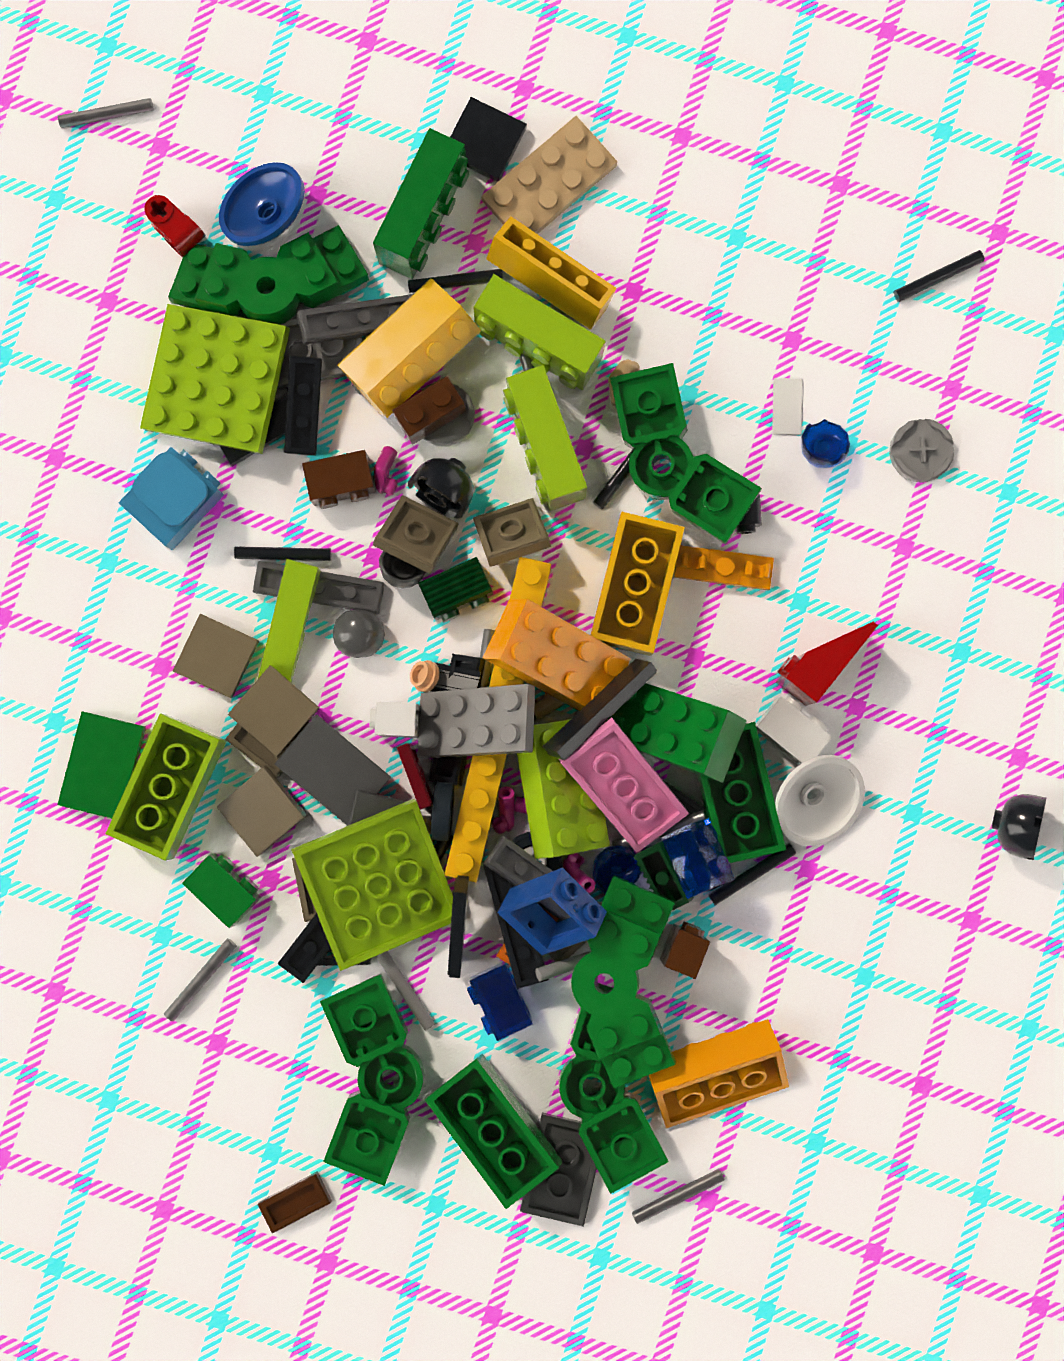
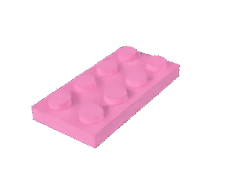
(624, 786)

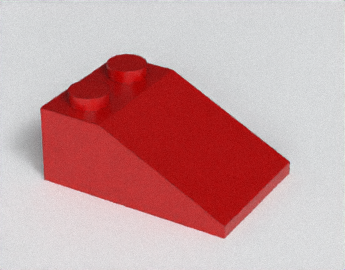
(814, 671)

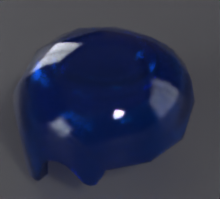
(824, 444)
(615, 861)

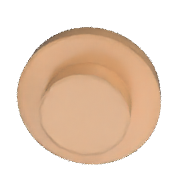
(424, 675)

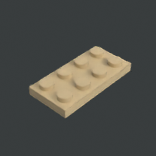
(551, 177)

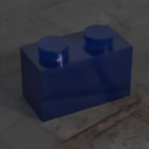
(698, 858)
(500, 1001)

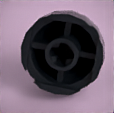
(443, 485)
(1020, 824)

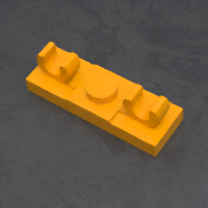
(724, 567)

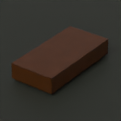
(294, 1202)

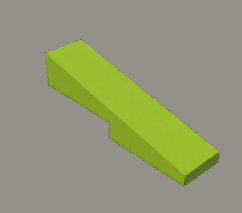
(290, 618)

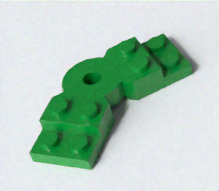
(302, 272)
(653, 427)
(621, 1022)
(376, 1115)
(610, 1121)

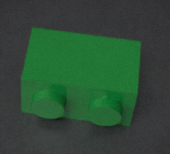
(222, 889)

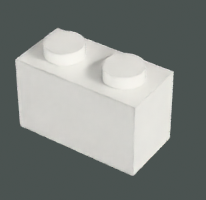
(395, 719)
(792, 730)

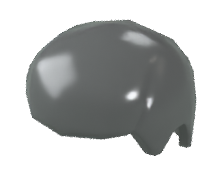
(398, 572)
(358, 633)

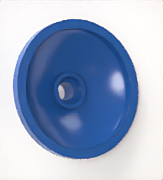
(261, 204)

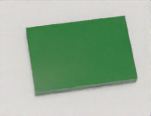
(100, 764)

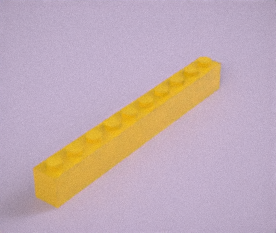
(487, 770)

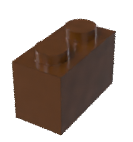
(429, 410)
(339, 479)
(685, 949)

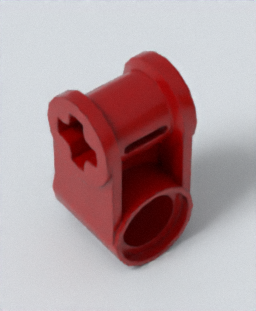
(175, 226)

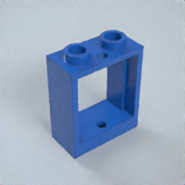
(545, 933)

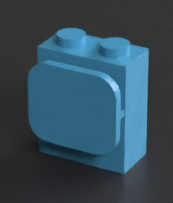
(171, 496)

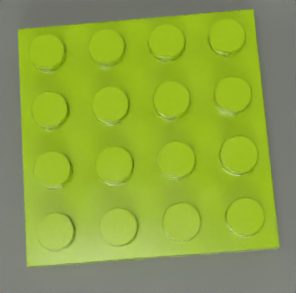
(215, 378)
(376, 884)

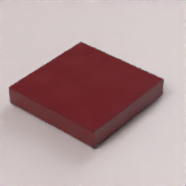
(416, 775)

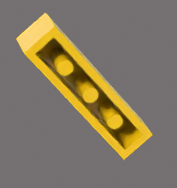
(550, 273)

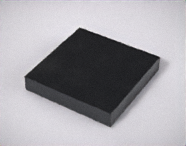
(488, 138)

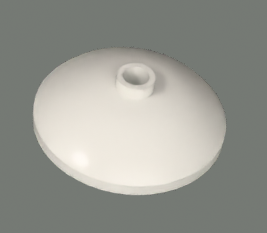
(820, 800)

